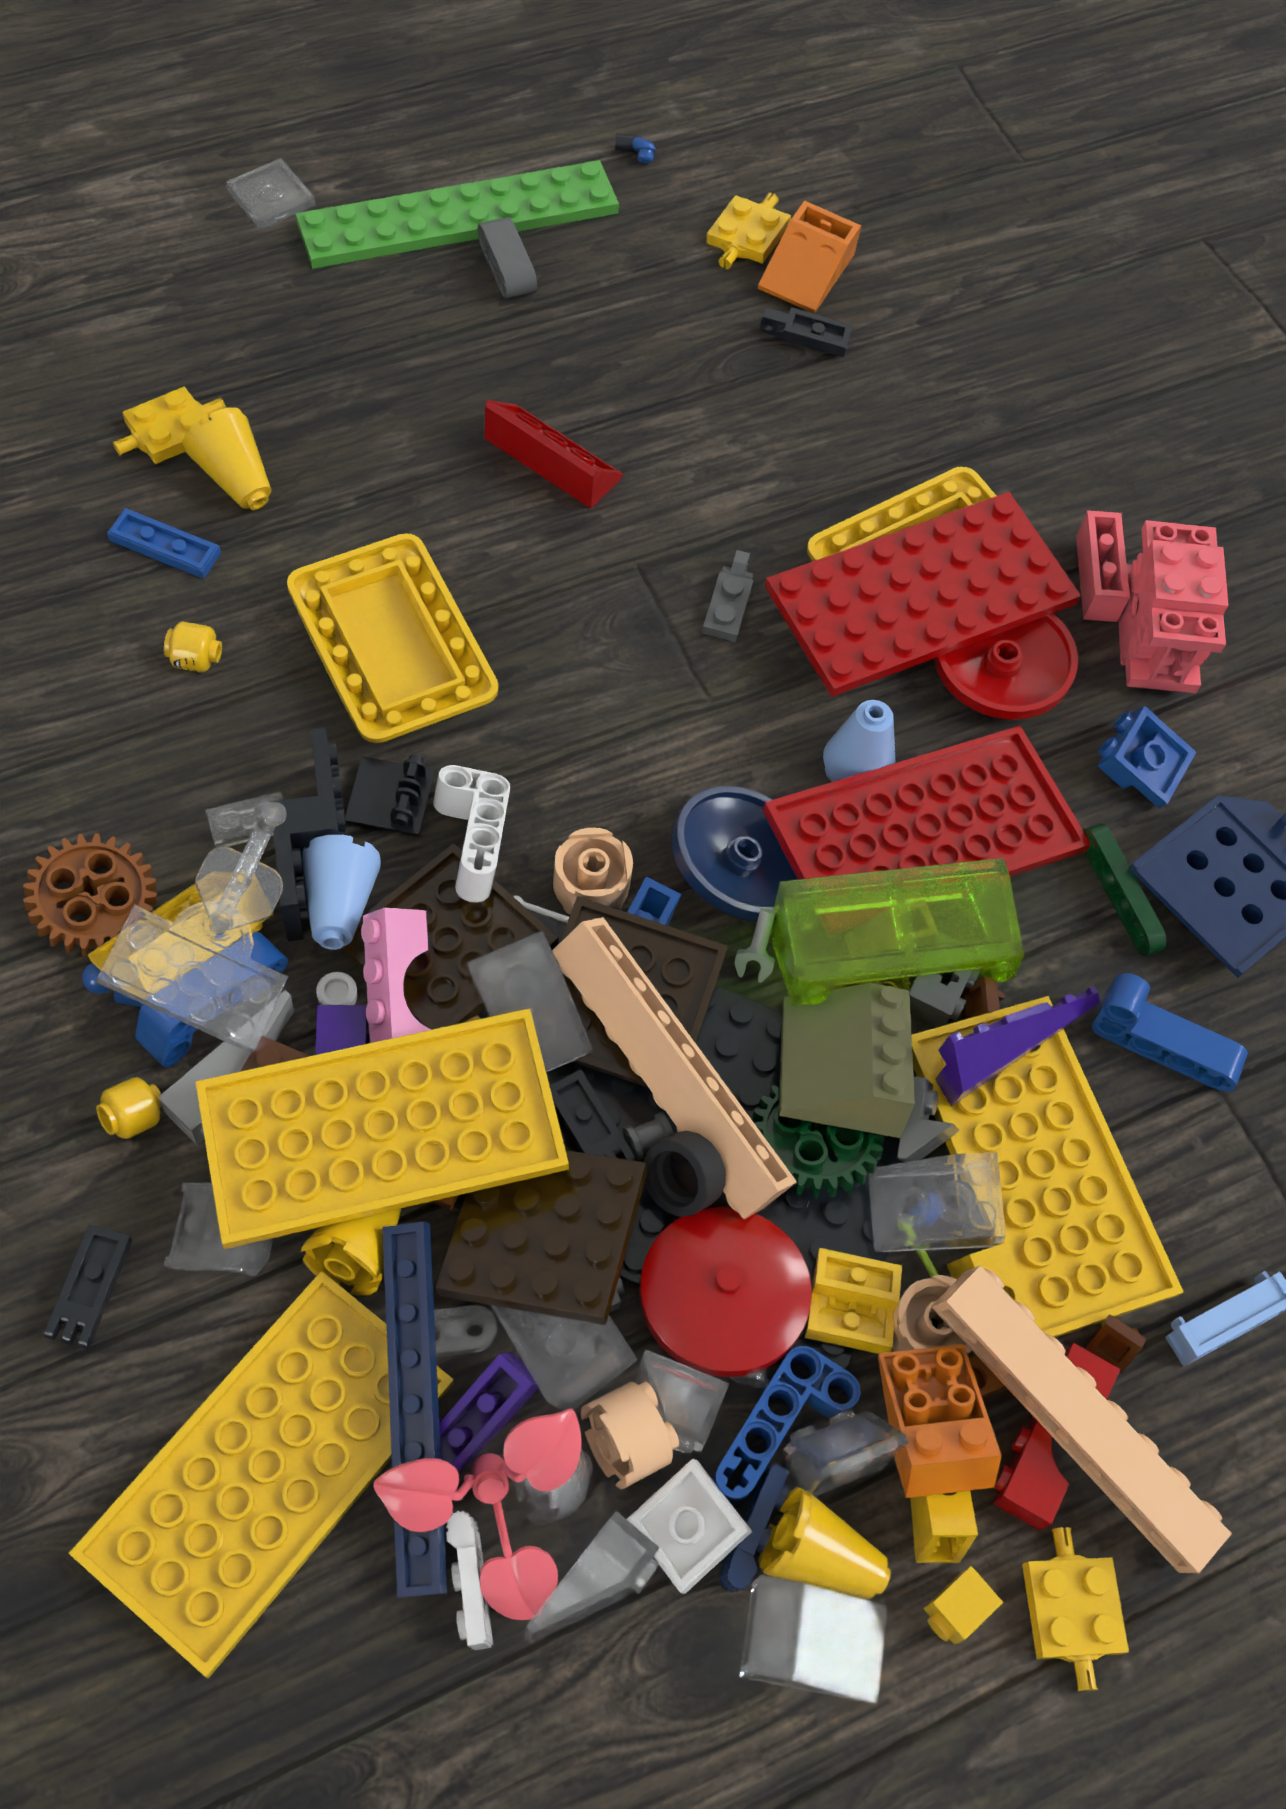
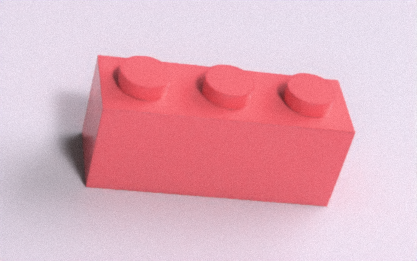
(1102, 566)

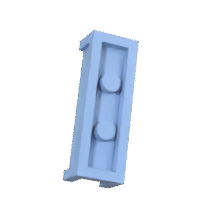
(1229, 1319)

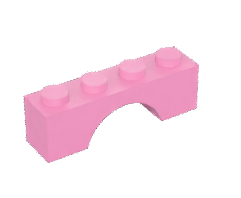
(391, 942)

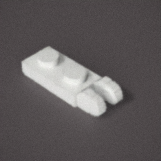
(475, 1618)

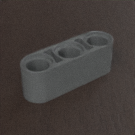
(507, 257)

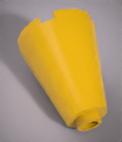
(230, 456)
(351, 1251)
(822, 1550)

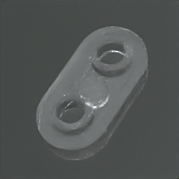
(452, 1328)

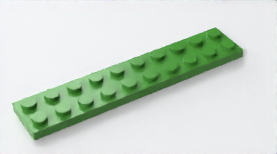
(453, 213)

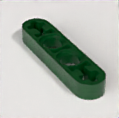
(1124, 891)

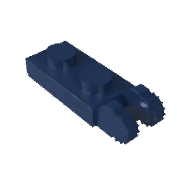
(768, 1495)

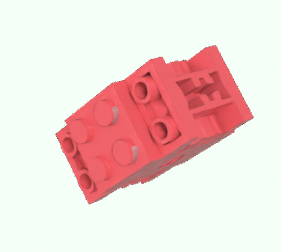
(1173, 607)

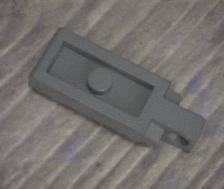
(729, 599)

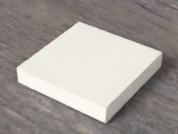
(690, 1525)

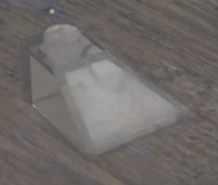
(684, 1398)

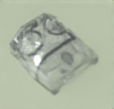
(198, 1238)

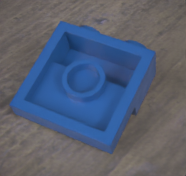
(1145, 756)

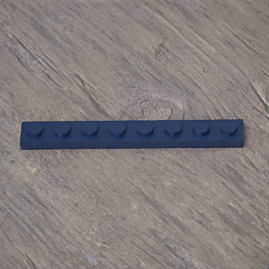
(413, 1392)

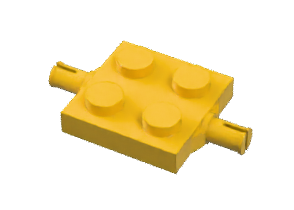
(748, 229)
(162, 424)
(1075, 1608)

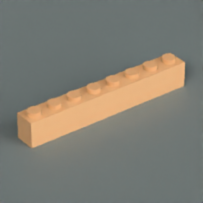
(671, 1063)
(1082, 1420)

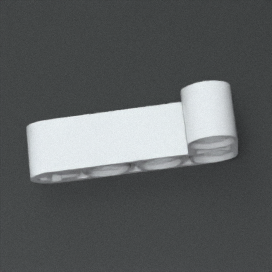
(482, 801)

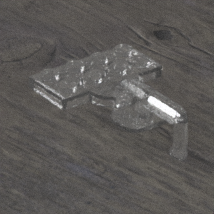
(195, 968)

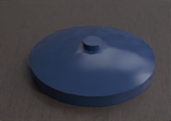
(730, 851)

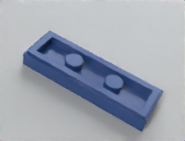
(164, 543)

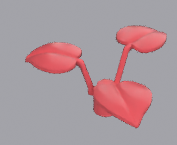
(537, 1449)

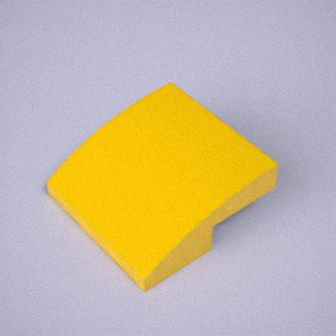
(853, 1301)

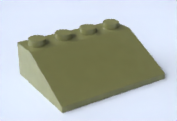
(849, 1060)

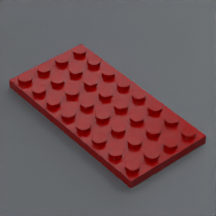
(920, 593)
(932, 810)

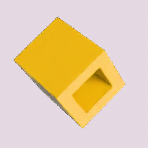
(961, 1606)

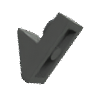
(920, 1133)

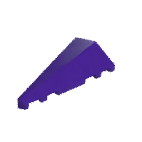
(995, 1047)

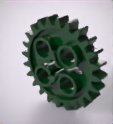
(793, 1143)

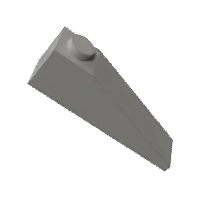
(181, 1099)

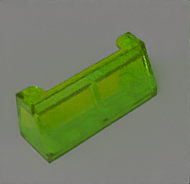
(895, 926)

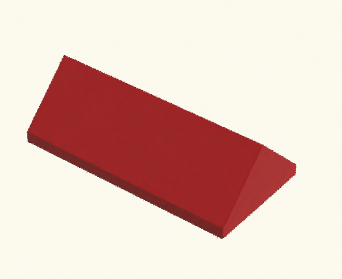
(549, 452)

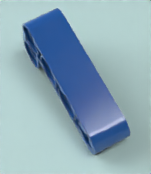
(1165, 1037)
(171, 1039)
(774, 1427)

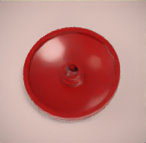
(1014, 671)
(725, 1292)

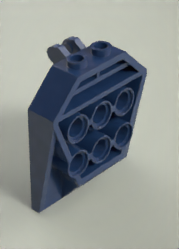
(1232, 851)

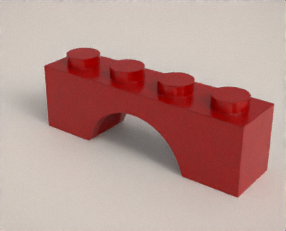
(1032, 1483)

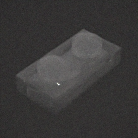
(235, 821)

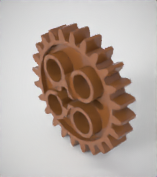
(75, 866)

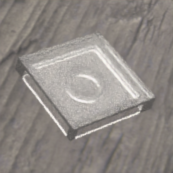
(270, 193)

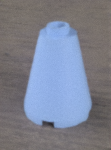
(861, 742)
(337, 886)

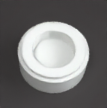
(337, 989)

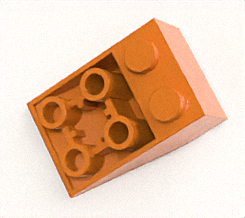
(810, 257)
(943, 1415)

